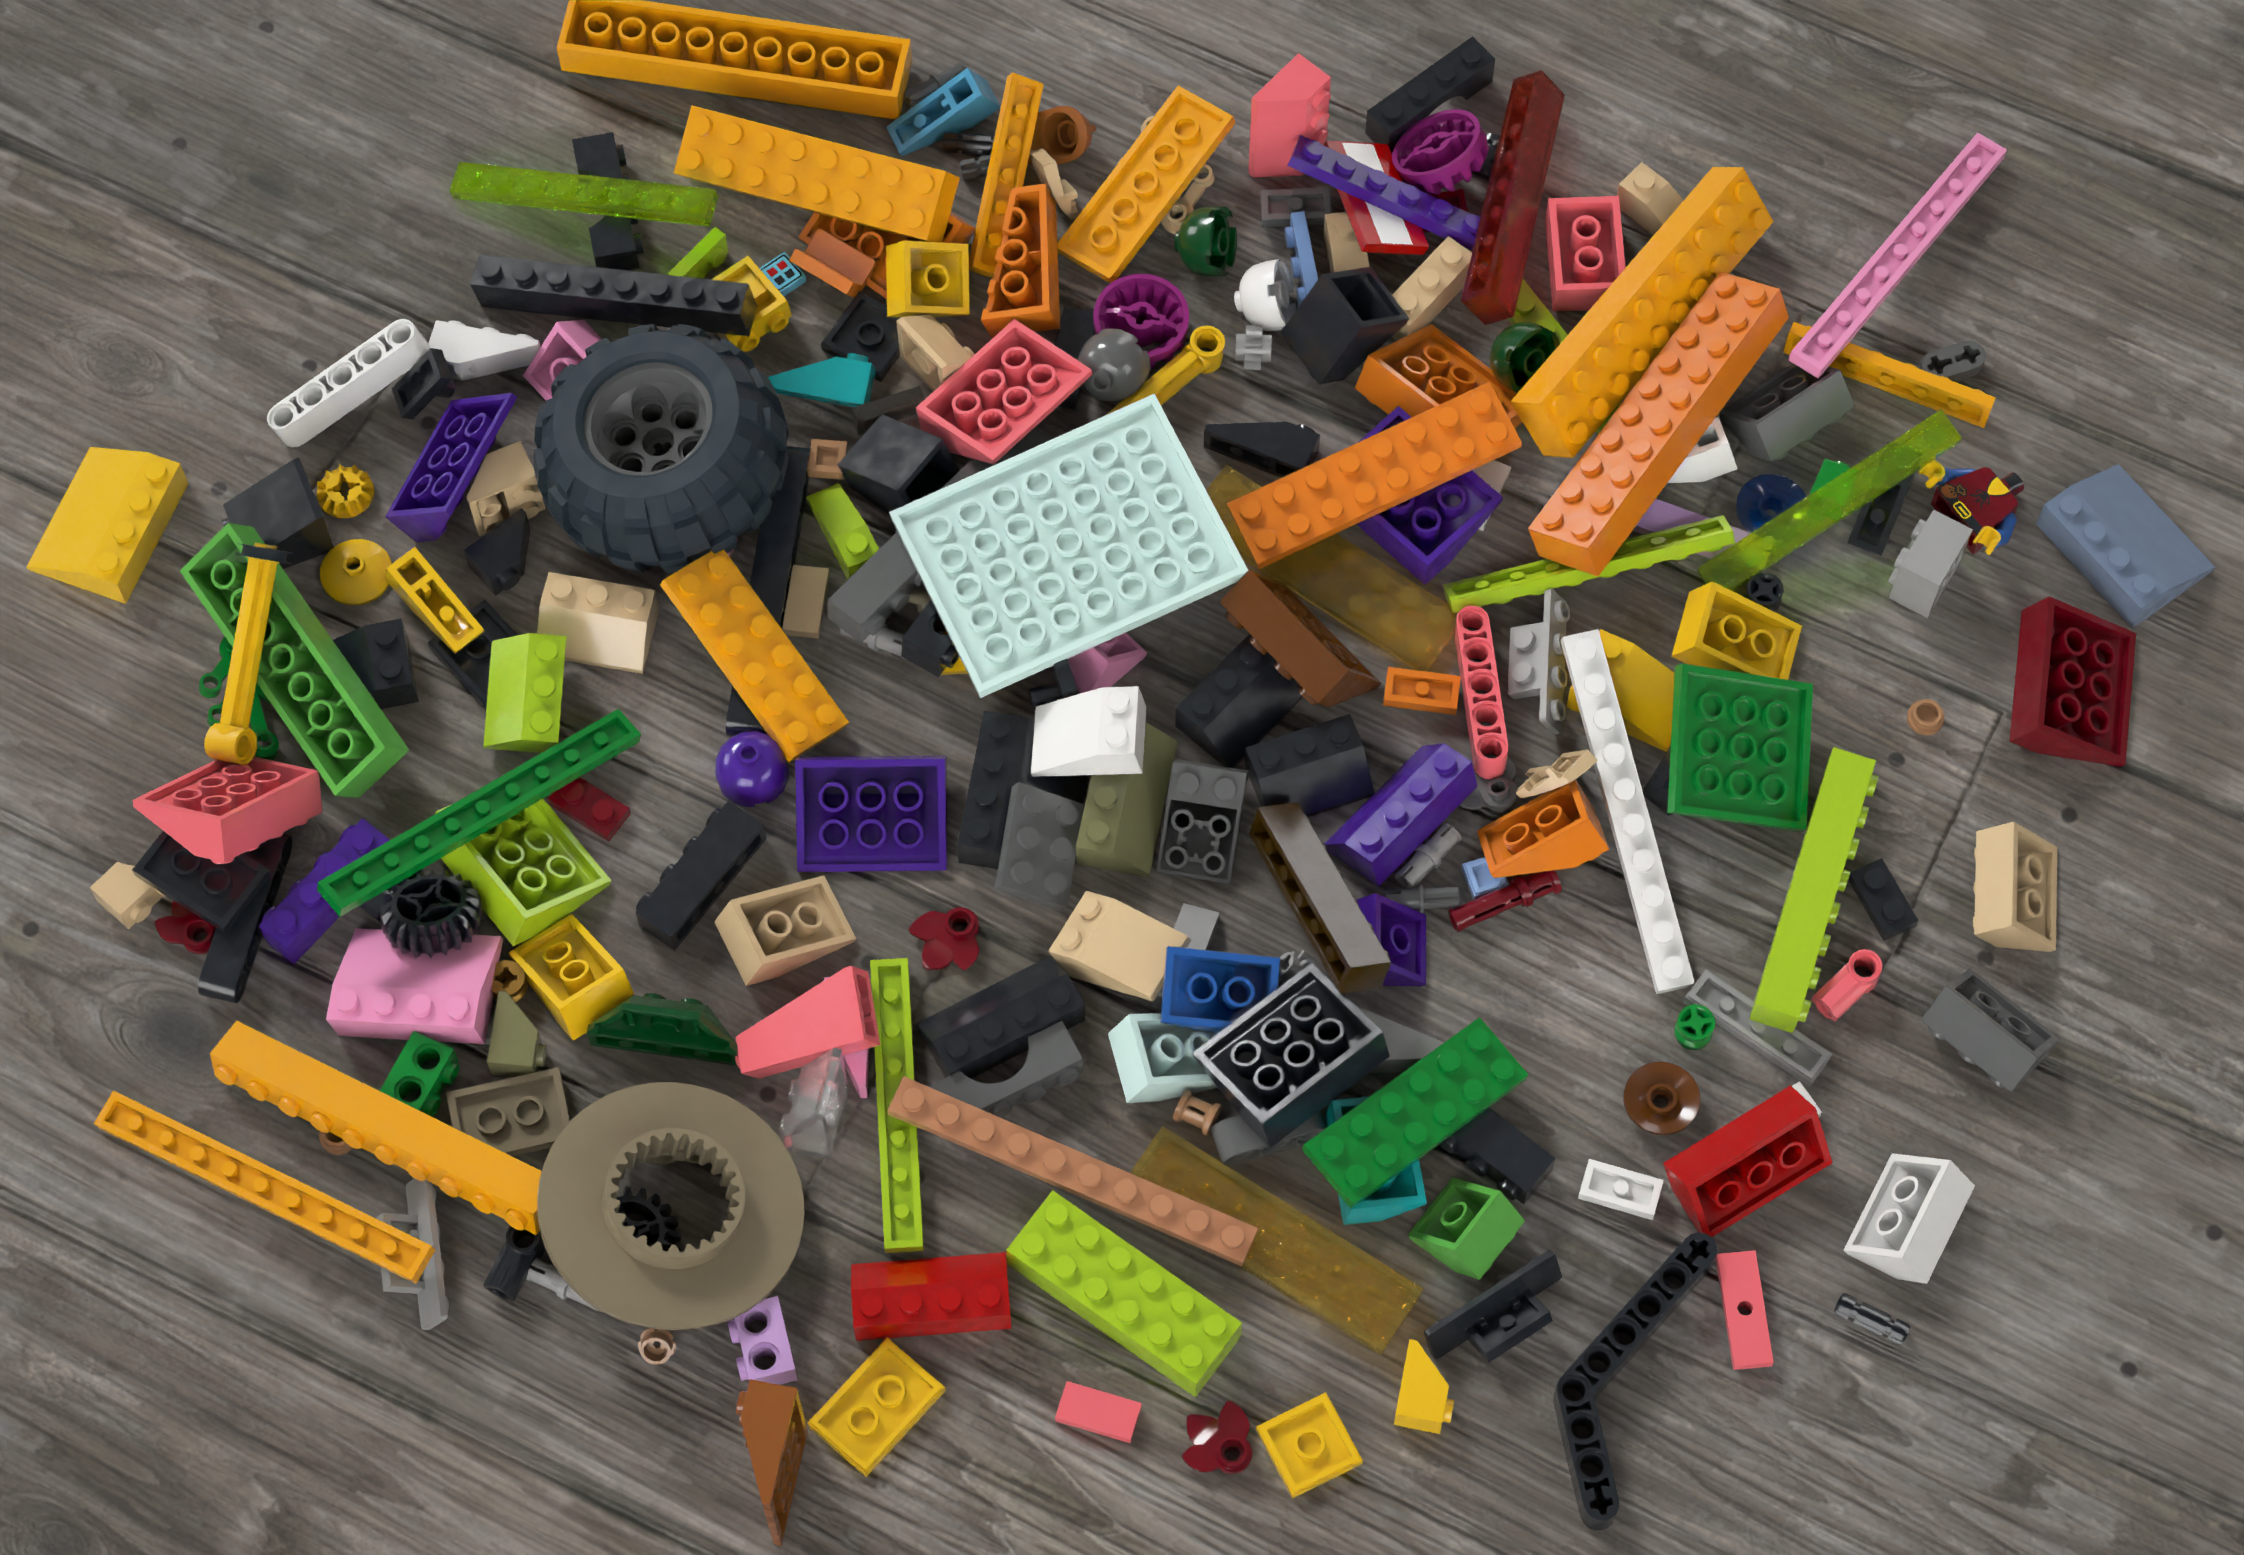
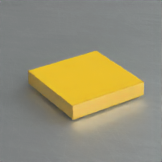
(1309, 1445)

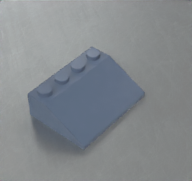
(2123, 543)

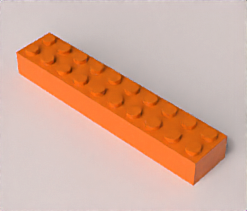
(1658, 423)

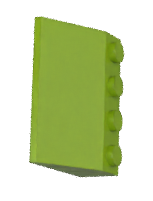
(528, 872)

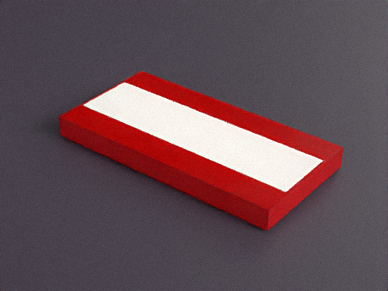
(1373, 227)

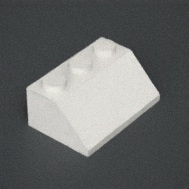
(1910, 1216)

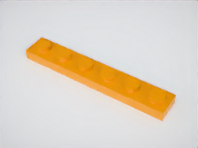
(1005, 168)
(1906, 381)

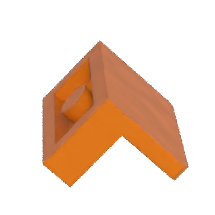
(835, 263)

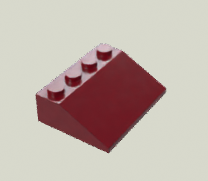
(2072, 684)

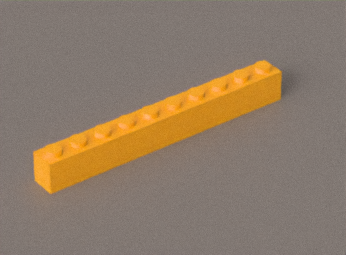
(379, 1125)

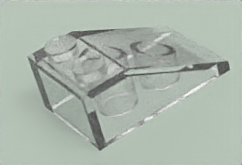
(816, 1106)

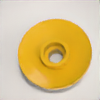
(357, 585)

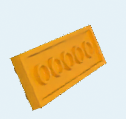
(1145, 184)
(754, 653)

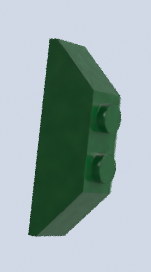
(665, 1029)

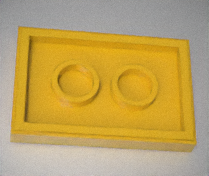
(876, 1407)

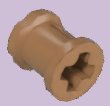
(1209, 1112)

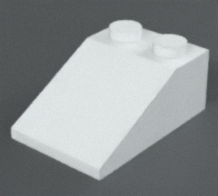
(1090, 734)

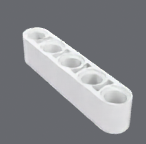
(347, 383)

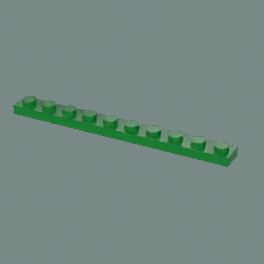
(477, 813)

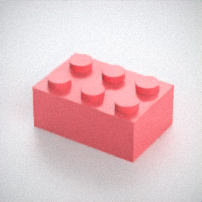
(1583, 249)

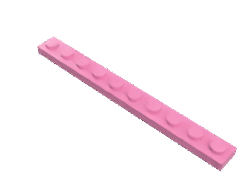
(1897, 255)

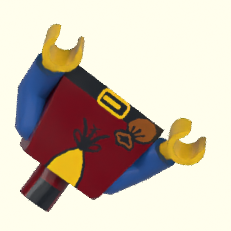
(1976, 501)

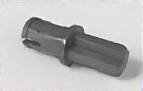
(923, 90)
(1425, 898)

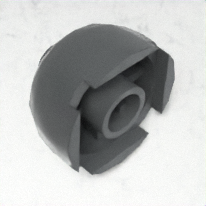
(1116, 365)

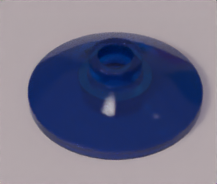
(1763, 494)

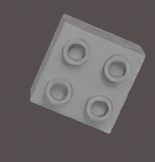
(1928, 562)

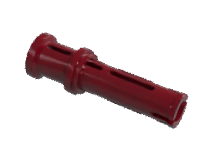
(1521, 892)

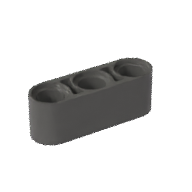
(1240, 1144)

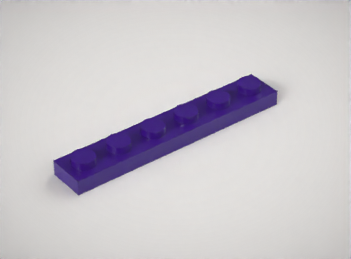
(1384, 191)

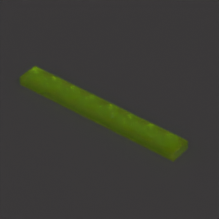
(584, 194)
(1832, 502)

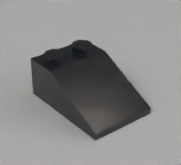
(382, 661)

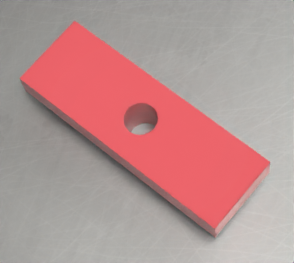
(1742, 1288)

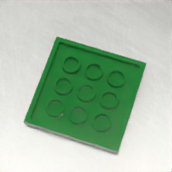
(1740, 748)

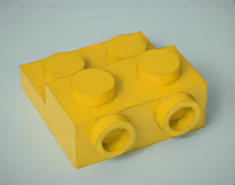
(772, 308)

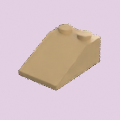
(783, 929)
(1115, 946)

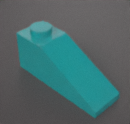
(831, 381)

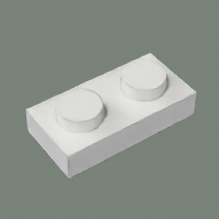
(1620, 1189)

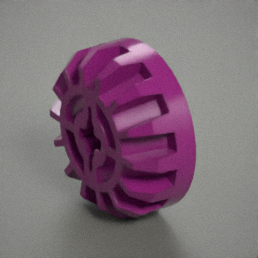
(1441, 151)
(1148, 302)

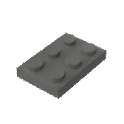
(1039, 846)

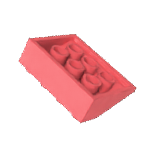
(1001, 394)
(233, 806)

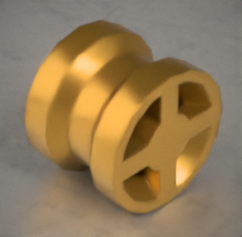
(515, 988)

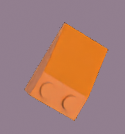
(1544, 834)

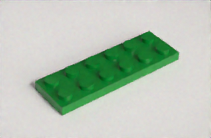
(1415, 1112)

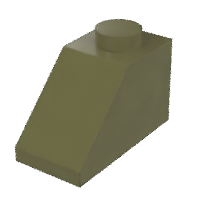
(514, 1041)

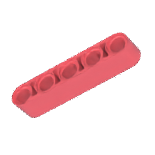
(1486, 706)

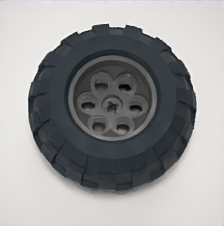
(674, 486)

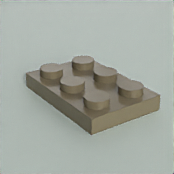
(514, 1112)

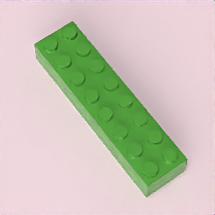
(300, 670)

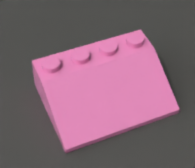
(394, 993)

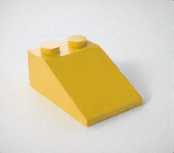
(1735, 634)
(1642, 690)
(572, 975)

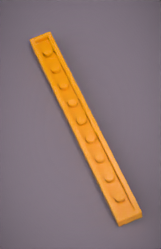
(265, 1187)

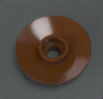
(1665, 1082)

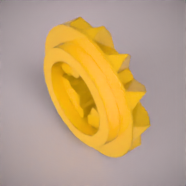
(359, 496)

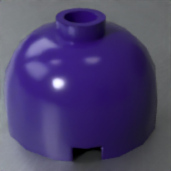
(751, 769)

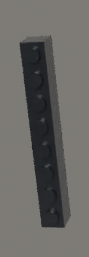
(613, 295)

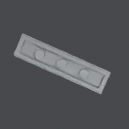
(1732, 1011)

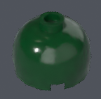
(1207, 241)
(1520, 353)

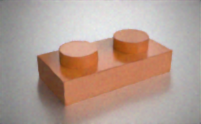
(1421, 690)

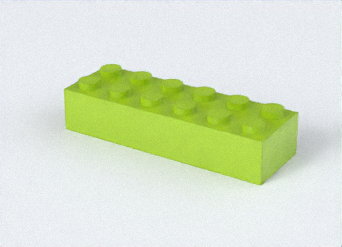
(1124, 1293)

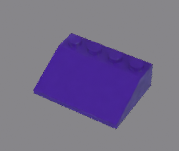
(448, 465)
(1434, 525)
(871, 813)

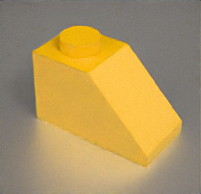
(1422, 1393)

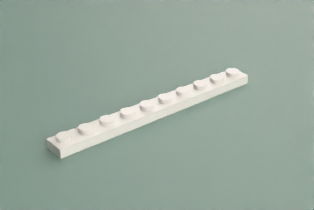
(1627, 812)

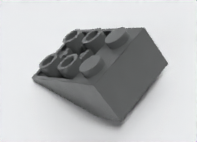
(1202, 821)

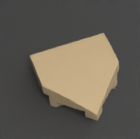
(1061, 190)
(1561, 772)

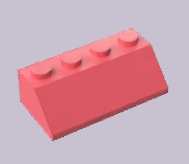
(1284, 109)

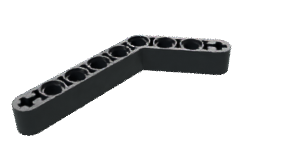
(1615, 1357)

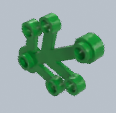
(257, 719)

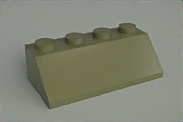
(1126, 811)

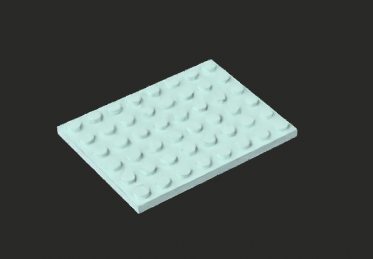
(1068, 545)

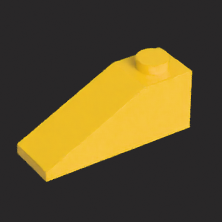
(432, 600)

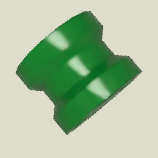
(1696, 1018)

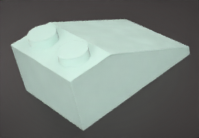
(1158, 1058)

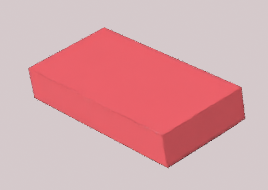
(1098, 1412)

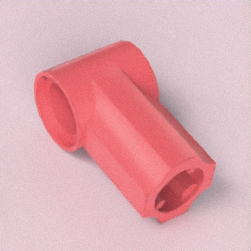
(1847, 986)

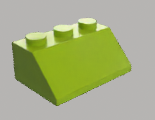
(525, 693)

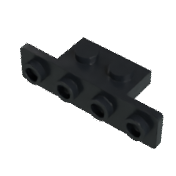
(1499, 1315)

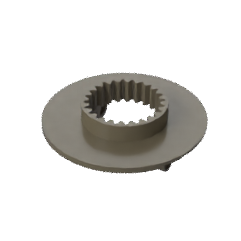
(643, 1282)

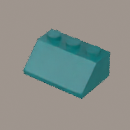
(1394, 1197)

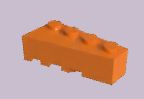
(1026, 265)

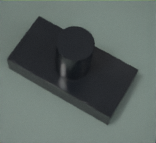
(422, 383)
(1062, 686)

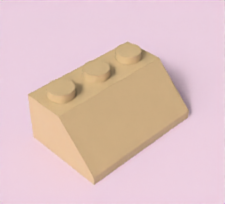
(601, 620)
(2015, 888)

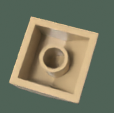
(930, 349)

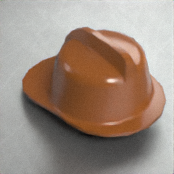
(1062, 133)

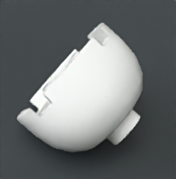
(1265, 295)

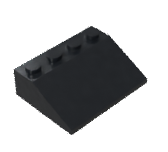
(999, 763)
(1292, 1054)

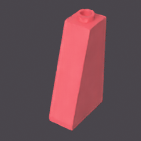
(823, 1018)

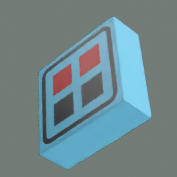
(784, 274)

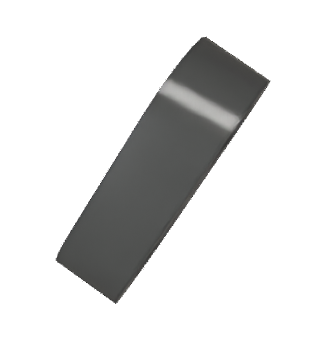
(1950, 360)

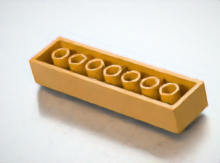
(816, 175)

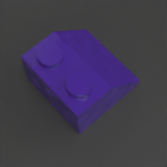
(1401, 935)

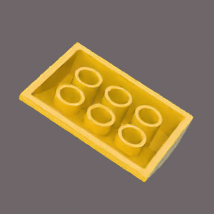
(110, 521)

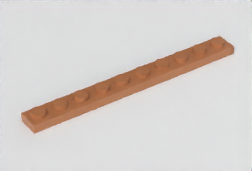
(1072, 1171)

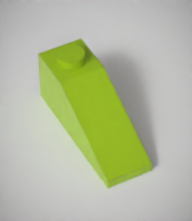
(843, 528)

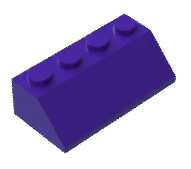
(1403, 811)

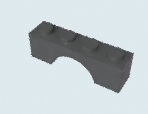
(1050, 1062)

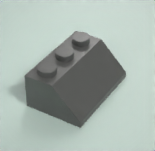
(1787, 411)
(1989, 1030)

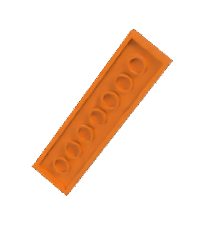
(1374, 475)

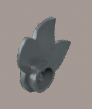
(1486, 791)

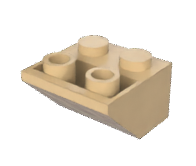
(503, 487)

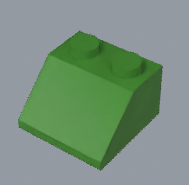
(1467, 1227)

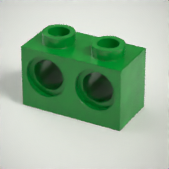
(409, 1075)

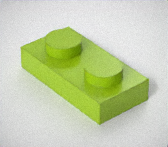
(704, 256)

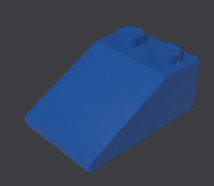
(1214, 987)

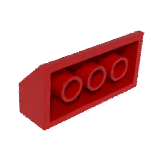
(1749, 1161)
(930, 1296)

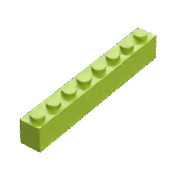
(1813, 889)

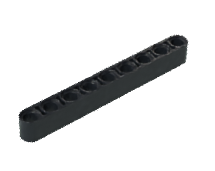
(774, 563)

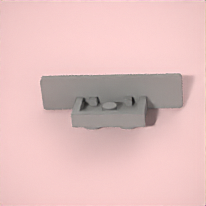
(1539, 662)
(422, 1225)

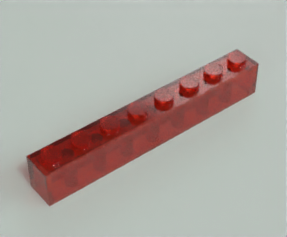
(1513, 198)

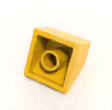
(927, 279)

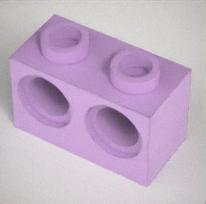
(769, 1342)

